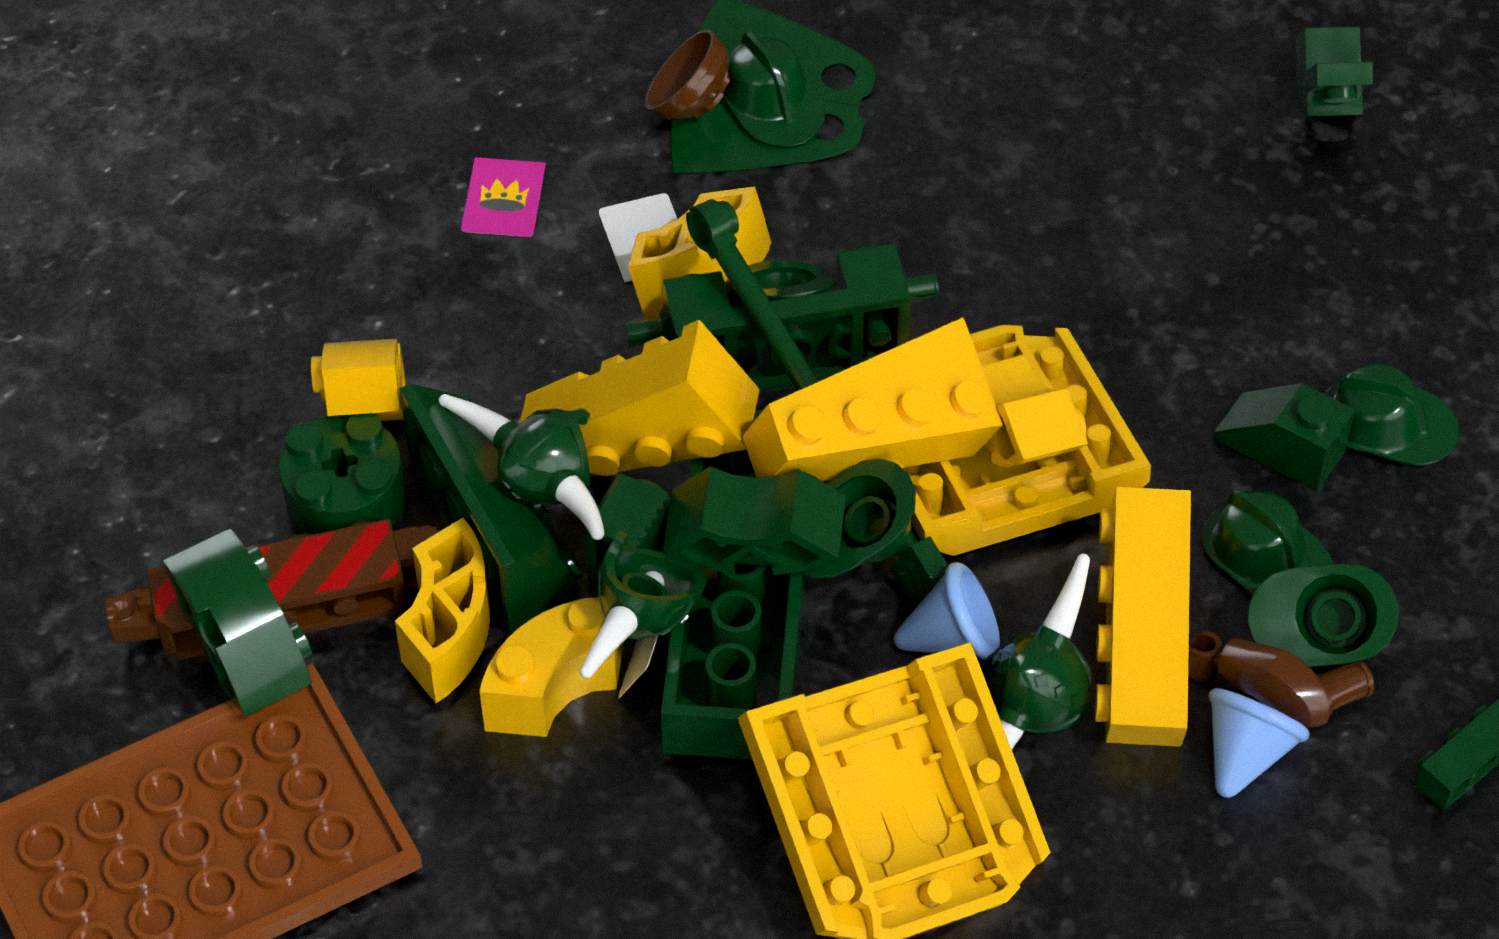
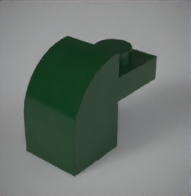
(1331, 71)

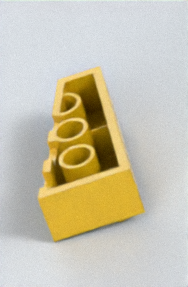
(659, 406)
(900, 407)
(1145, 616)

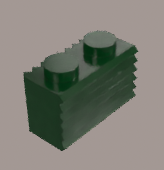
(636, 509)

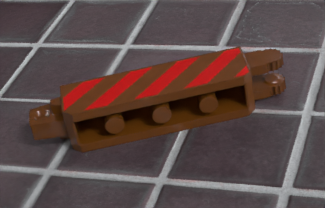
(315, 579)

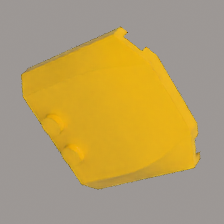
(979, 503)
(897, 798)

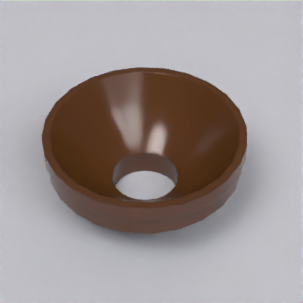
(690, 79)

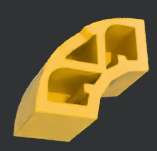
(672, 252)
(360, 378)
(1033, 417)
(451, 614)
(540, 666)

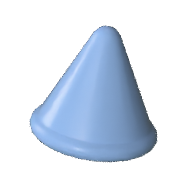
(951, 616)
(1248, 739)

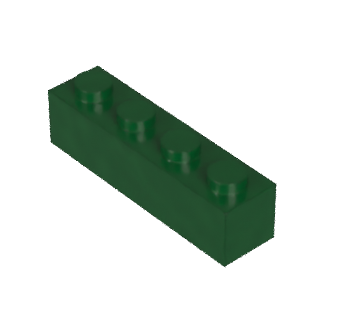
(1462, 759)

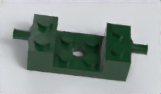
(832, 328)

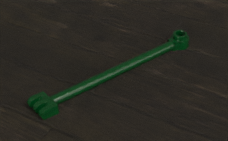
(713, 231)

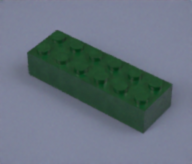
(732, 648)

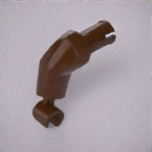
(1279, 677)

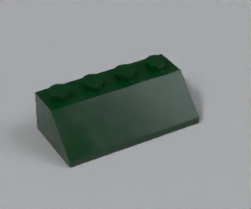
(461, 474)

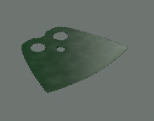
(718, 140)

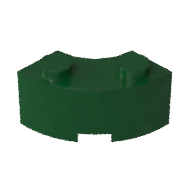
(755, 521)
(239, 621)

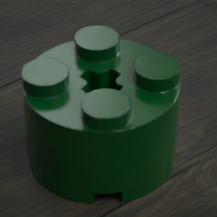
(341, 473)

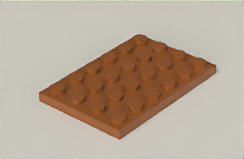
(205, 831)

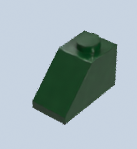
(1289, 431)

